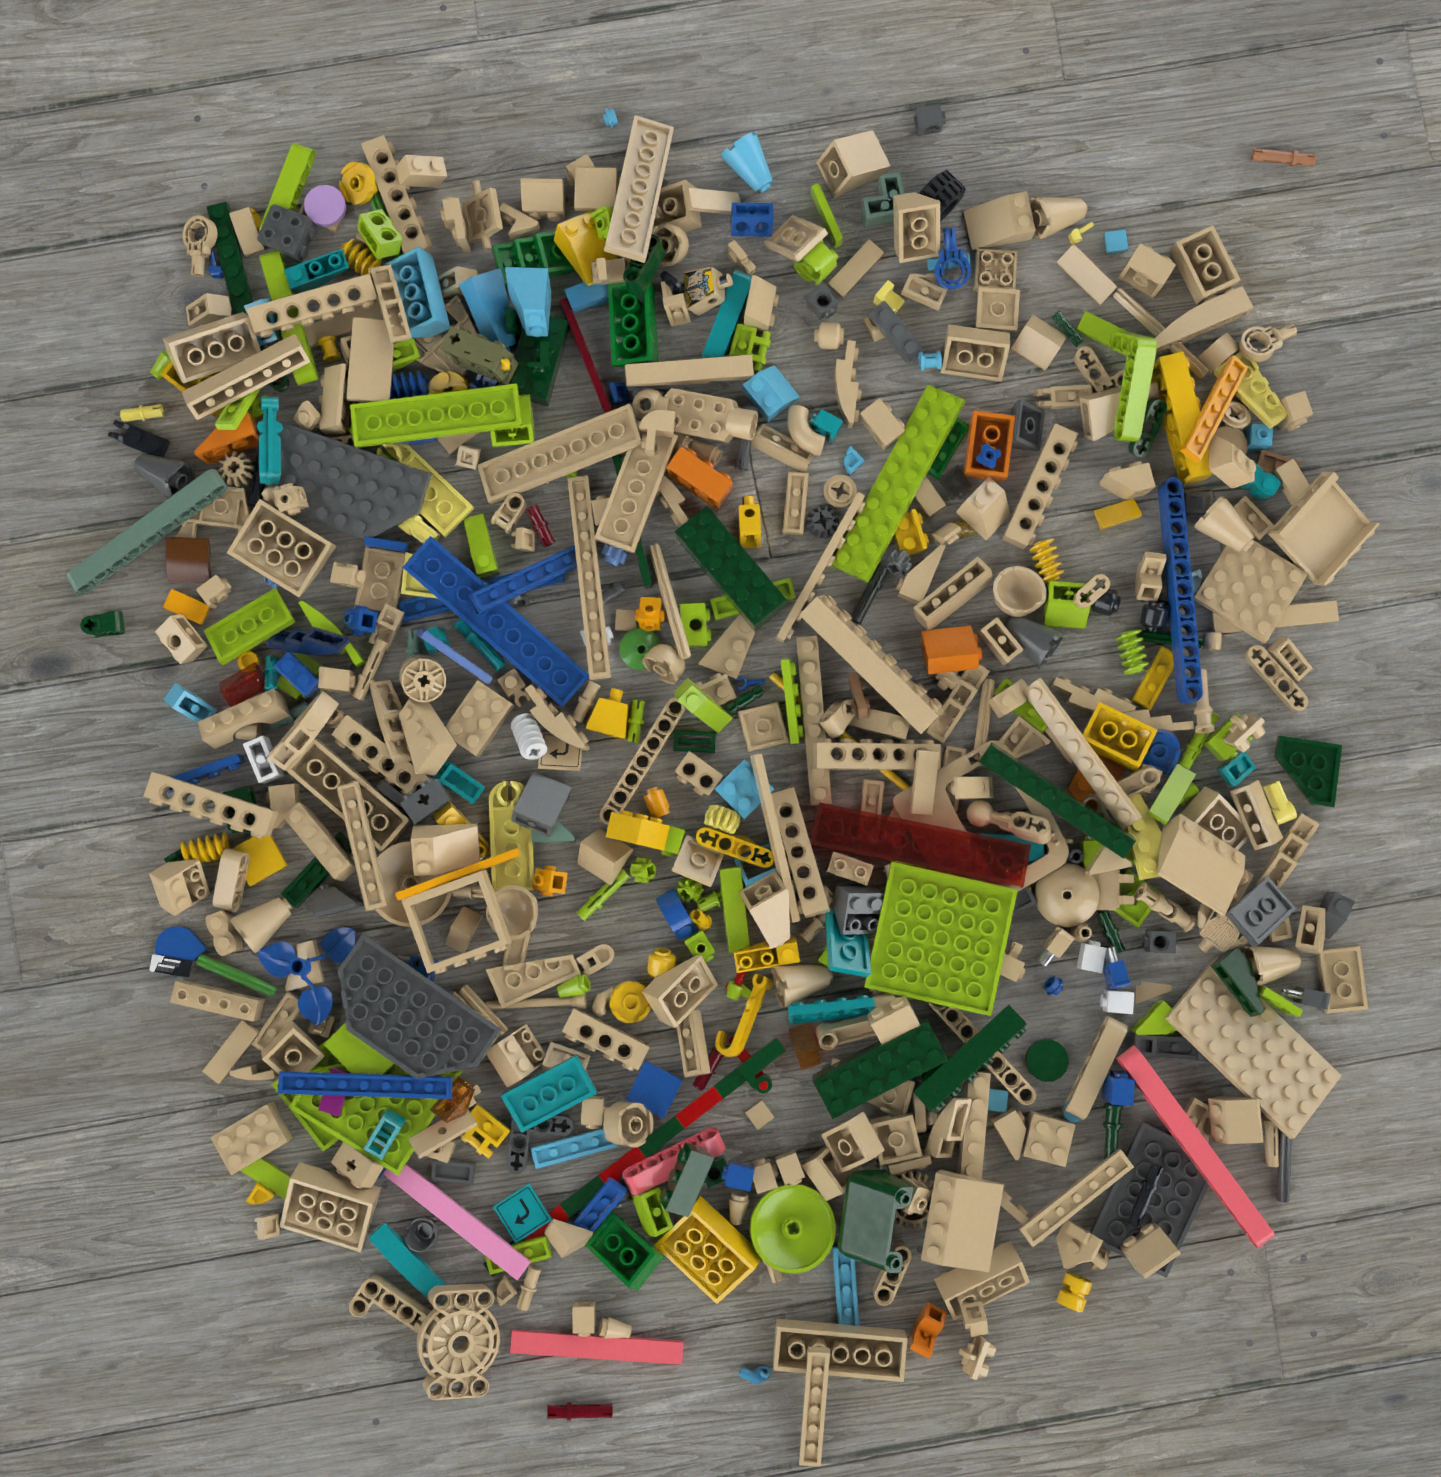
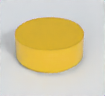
(247, 658)

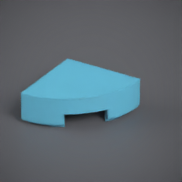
(852, 460)

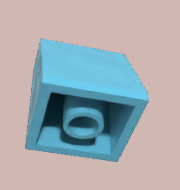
(531, 298)

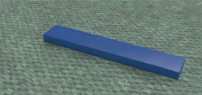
(524, 580)

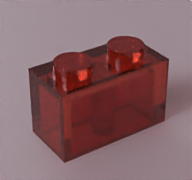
(242, 685)

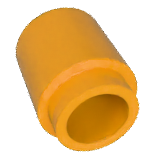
(656, 802)

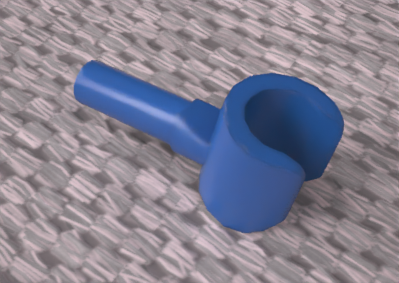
(215, 270)
(750, 682)

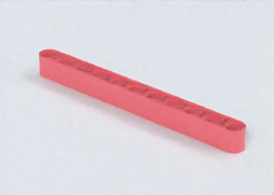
(1195, 1147)

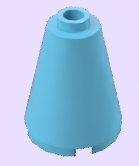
(749, 162)

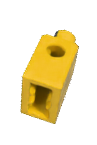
(749, 523)
(610, 716)

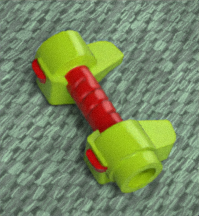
(736, 989)

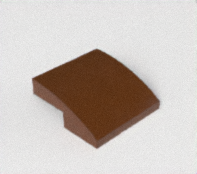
(188, 559)

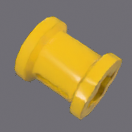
(329, 348)

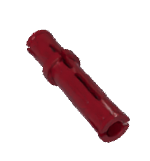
(579, 1411)

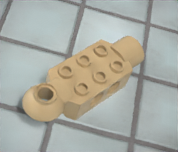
(700, 414)

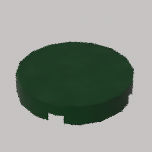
(1046, 1060)

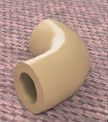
(801, 432)

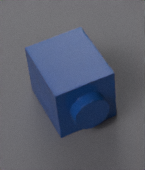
(738, 1175)

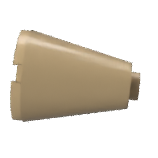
(1055, 214)
(1226, 526)
(261, 922)
(1271, 962)
(799, 982)

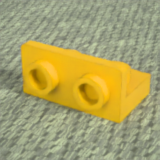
(910, 534)

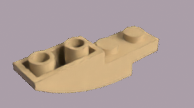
(847, 391)
(672, 499)
(1080, 696)
(559, 725)
(303, 731)

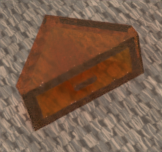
(804, 1046)
(457, 1106)

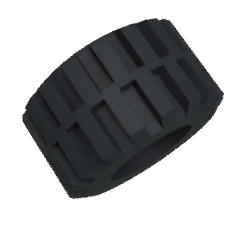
(946, 190)

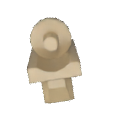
(1242, 729)
(974, 1357)

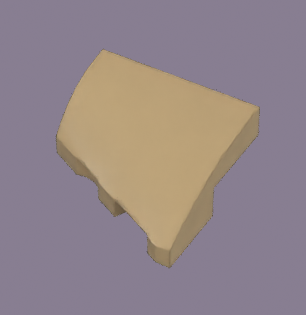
(306, 950)

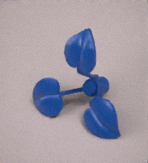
(281, 960)

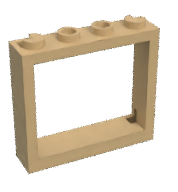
(478, 953)

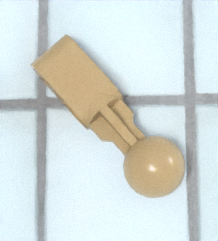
(1035, 829)

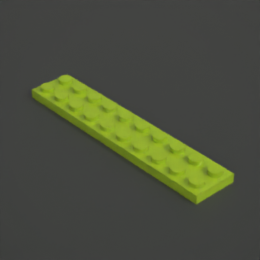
(898, 483)

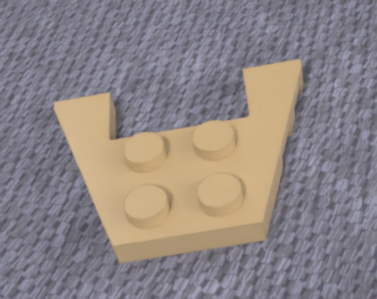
(435, 357)
(226, 511)

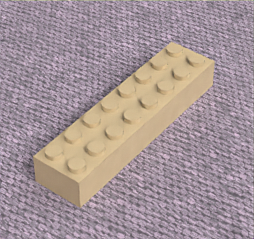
(871, 662)

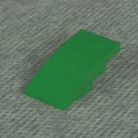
(532, 253)

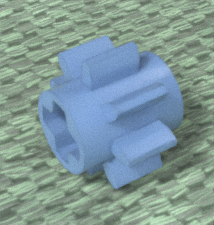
(613, 555)

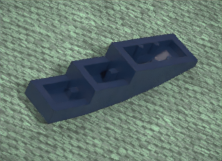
(309, 643)

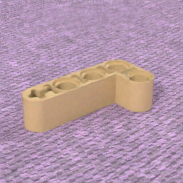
(395, 1309)

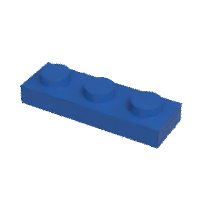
(600, 1205)

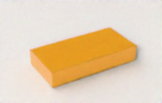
(189, 607)

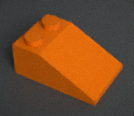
(226, 441)

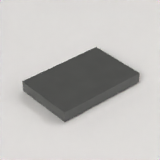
(1260, 911)

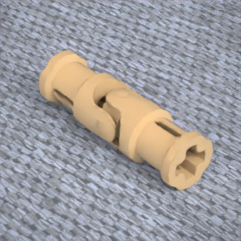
(1166, 909)

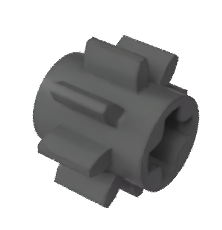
(898, 562)

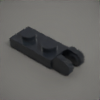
(141, 440)

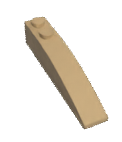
(1206, 317)

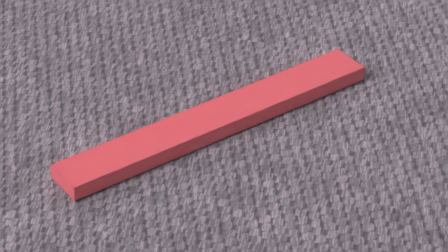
(596, 1347)

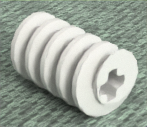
(528, 736)

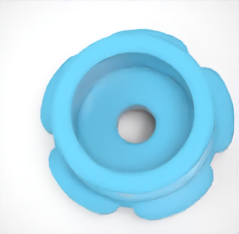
(610, 118)

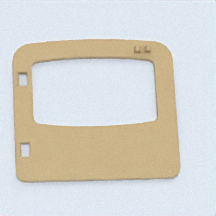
(945, 815)

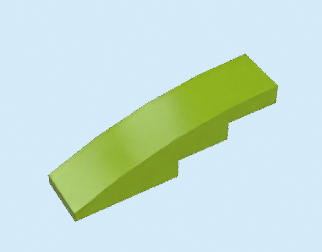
(320, 621)

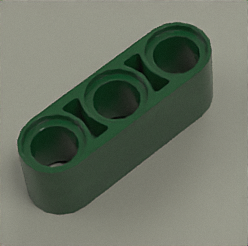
(639, 274)

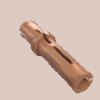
(1283, 157)

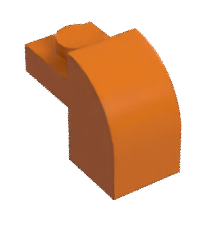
(926, 1329)

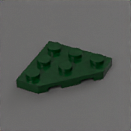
(1311, 767)

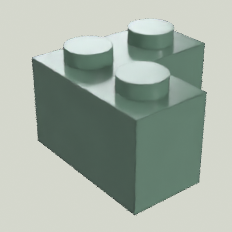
(880, 209)

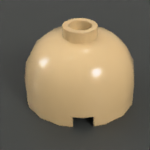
(674, 243)
(666, 662)

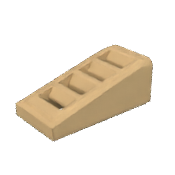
(1277, 652)

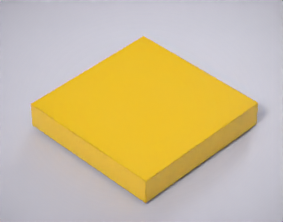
(264, 858)

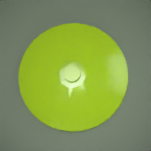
(792, 1228)

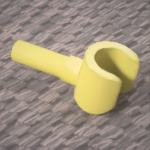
(1075, 235)

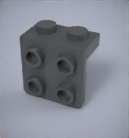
(287, 232)

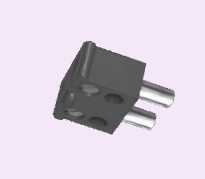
(1309, 997)

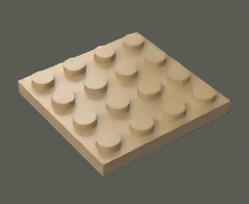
(1250, 589)

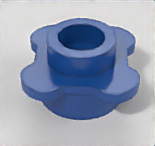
(983, 459)

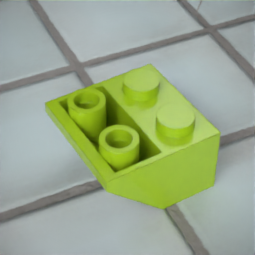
(518, 435)
(1060, 606)

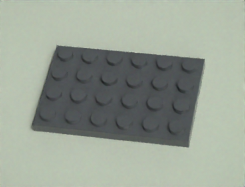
(1171, 1206)

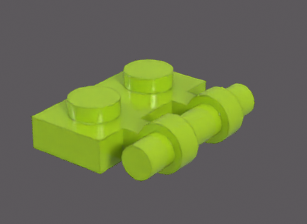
(743, 344)

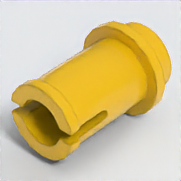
(702, 920)

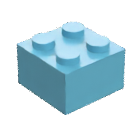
(740, 789)

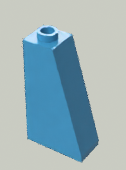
(486, 301)

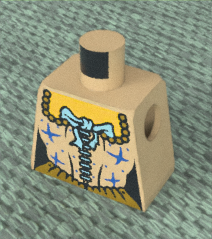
(705, 289)

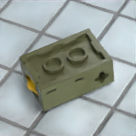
(479, 354)

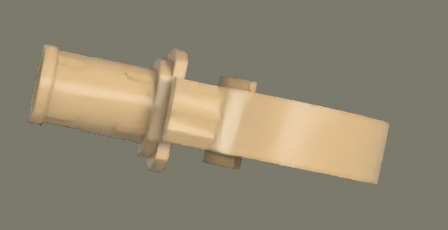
(202, 248)
(1269, 338)

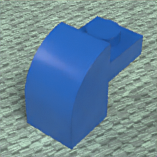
(676, 914)

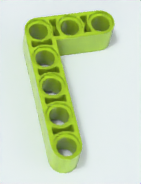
(1135, 383)

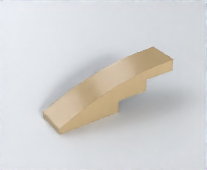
(390, 303)
(1292, 480)
(957, 702)
(387, 710)
(1160, 722)
(1289, 850)

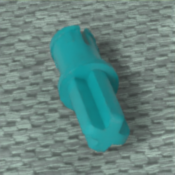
(271, 673)

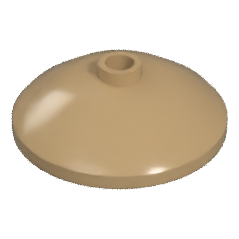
(1070, 911)

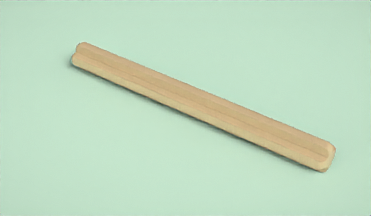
(1155, 328)
(669, 602)

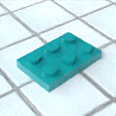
(846, 952)

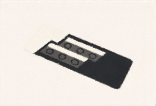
(170, 965)

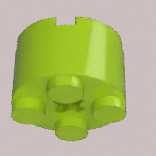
(816, 263)

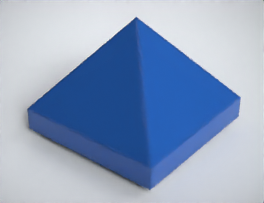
(618, 392)

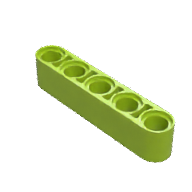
(292, 178)

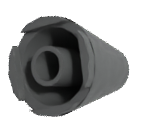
(165, 473)
(1034, 638)

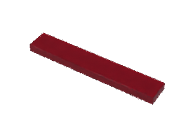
(586, 357)

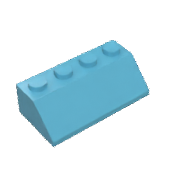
(420, 293)

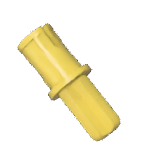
(142, 413)

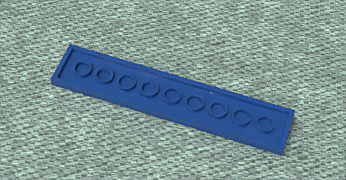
(499, 626)

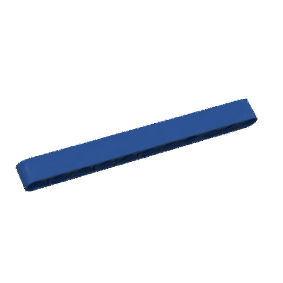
(1175, 599)

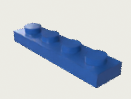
(211, 770)

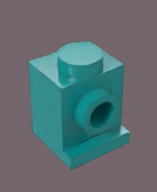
(826, 424)
(439, 634)

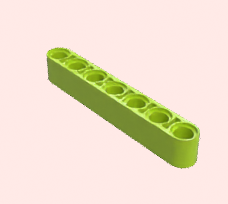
(273, 268)

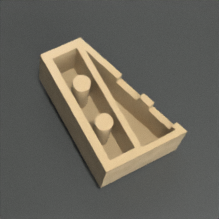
(426, 737)

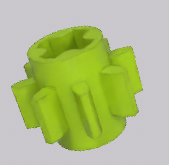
(642, 870)
(689, 889)

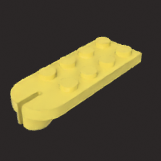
(442, 504)
(507, 836)

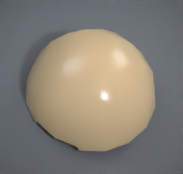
(1018, 591)
(518, 910)

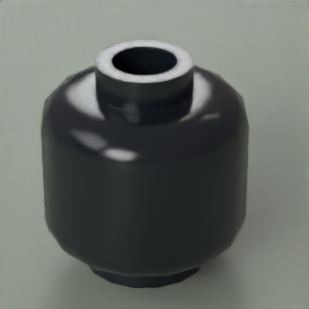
(1107, 603)
(1154, 616)

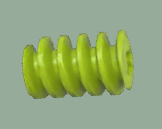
(1132, 652)

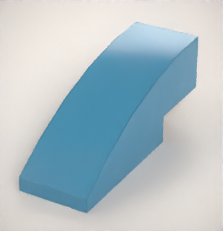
(582, 297)

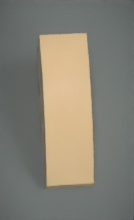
(948, 1128)

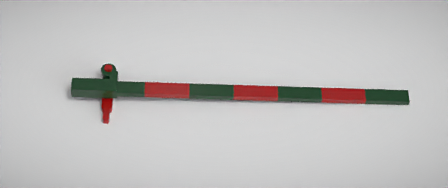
(749, 1070)

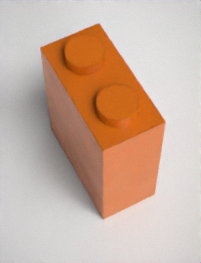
(950, 649)

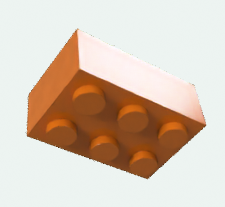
(992, 430)
(700, 478)

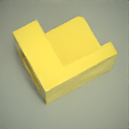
(887, 294)

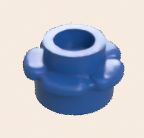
(1053, 985)

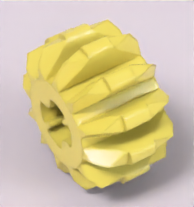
(722, 819)

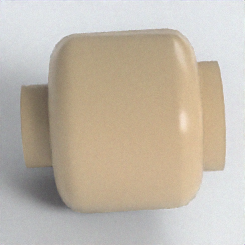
(829, 335)

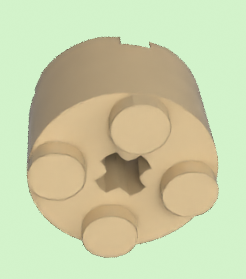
(627, 1124)

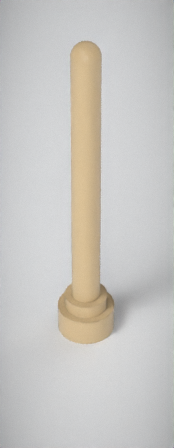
(577, 1001)

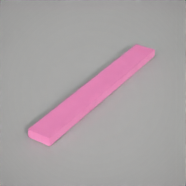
(460, 1221)

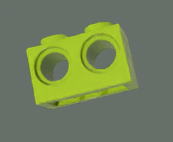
(379, 234)

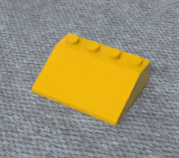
(709, 1250)

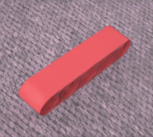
(657, 1167)

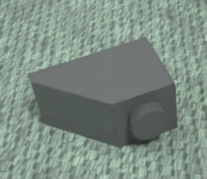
(1336, 911)

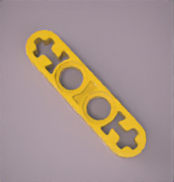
(736, 843)

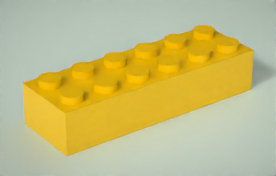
(1183, 408)

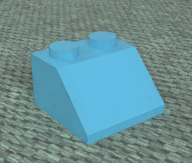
(770, 392)

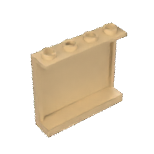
(1322, 530)

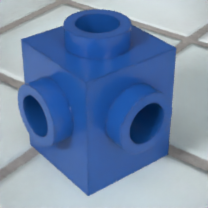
(360, 620)

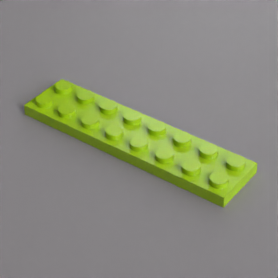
(436, 415)

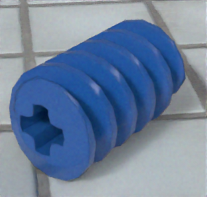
(409, 385)

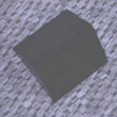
(1027, 426)

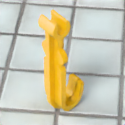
(753, 1005)

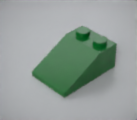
(624, 1251)

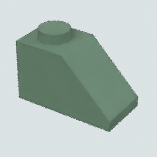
(559, 834)

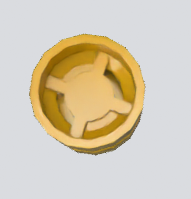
(1074, 1291)

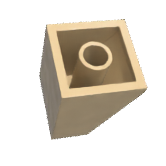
(852, 162)
(770, 908)

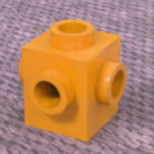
(650, 613)
(549, 881)

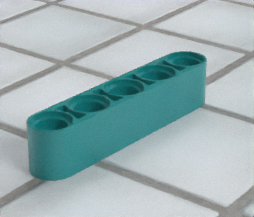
(728, 316)

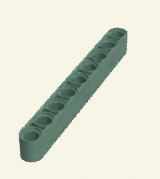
(146, 532)

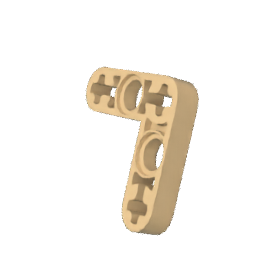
(1104, 380)

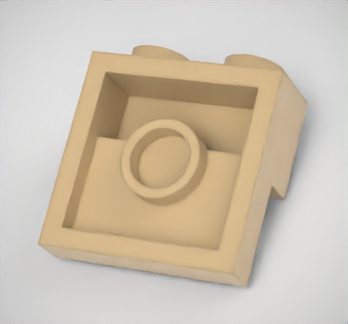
(454, 220)
(897, 1137)

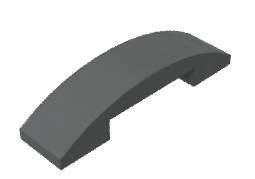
(1167, 1047)

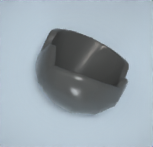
(422, 1234)

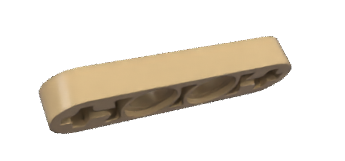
(1279, 675)

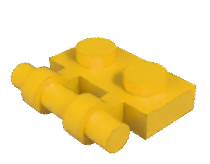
(487, 1126)

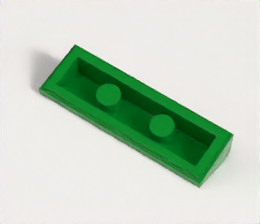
(948, 448)

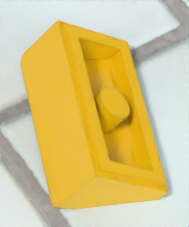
(1117, 514)

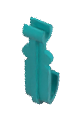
(269, 442)

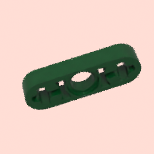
(1150, 436)

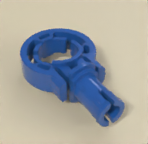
(950, 246)

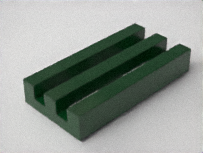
(690, 741)

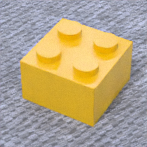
(638, 829)

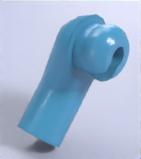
(755, 1376)

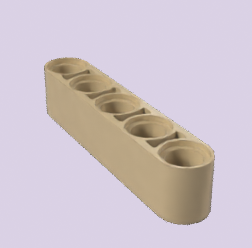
(1095, 1067)

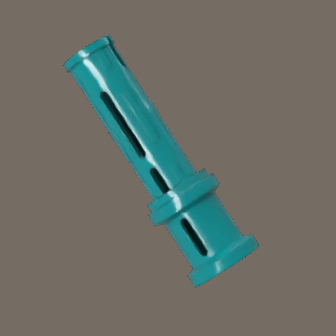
(481, 644)

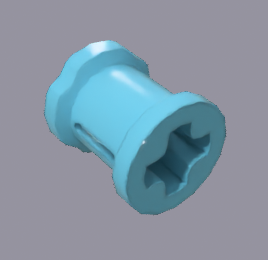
(930, 360)

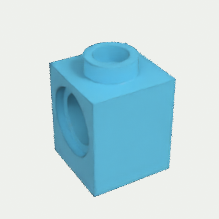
(1258, 437)

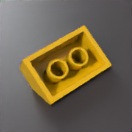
(1118, 736)

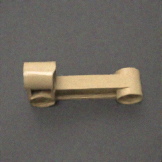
(1130, 784)
(849, 1029)

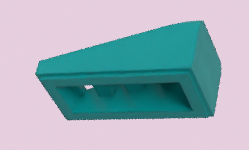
(392, 1122)

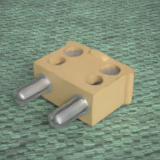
(1055, 945)

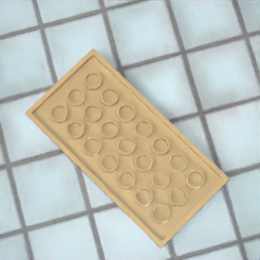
(1255, 1052)

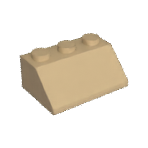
(916, 227)
(975, 353)
(333, 402)

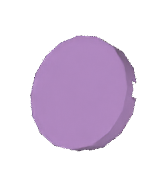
(325, 205)

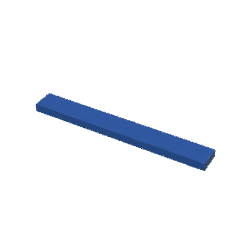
(425, 606)
(364, 1085)

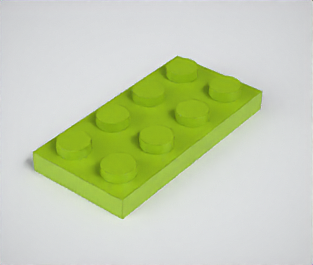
(249, 626)

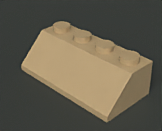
(212, 347)
(970, 1286)

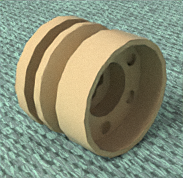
(414, 668)

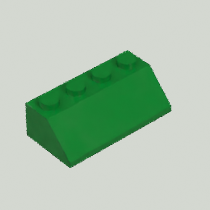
(632, 325)

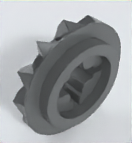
(817, 529)

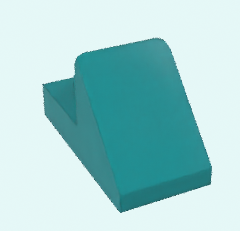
(1236, 769)

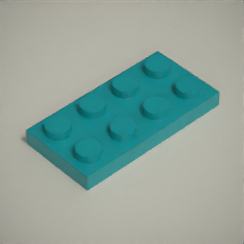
(827, 1011)
(549, 1093)

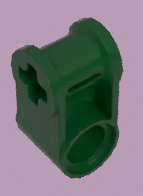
(107, 624)

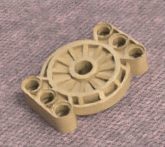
(474, 1355)

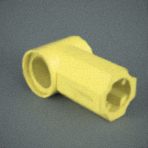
(418, 529)
(1281, 808)

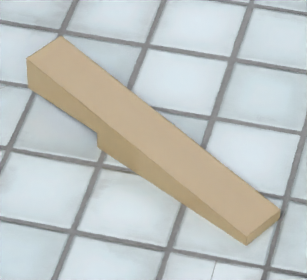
(690, 371)

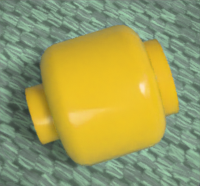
(660, 961)

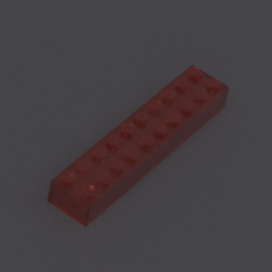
(921, 845)

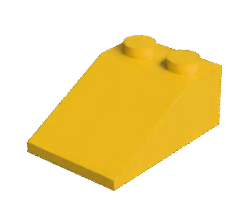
(581, 244)

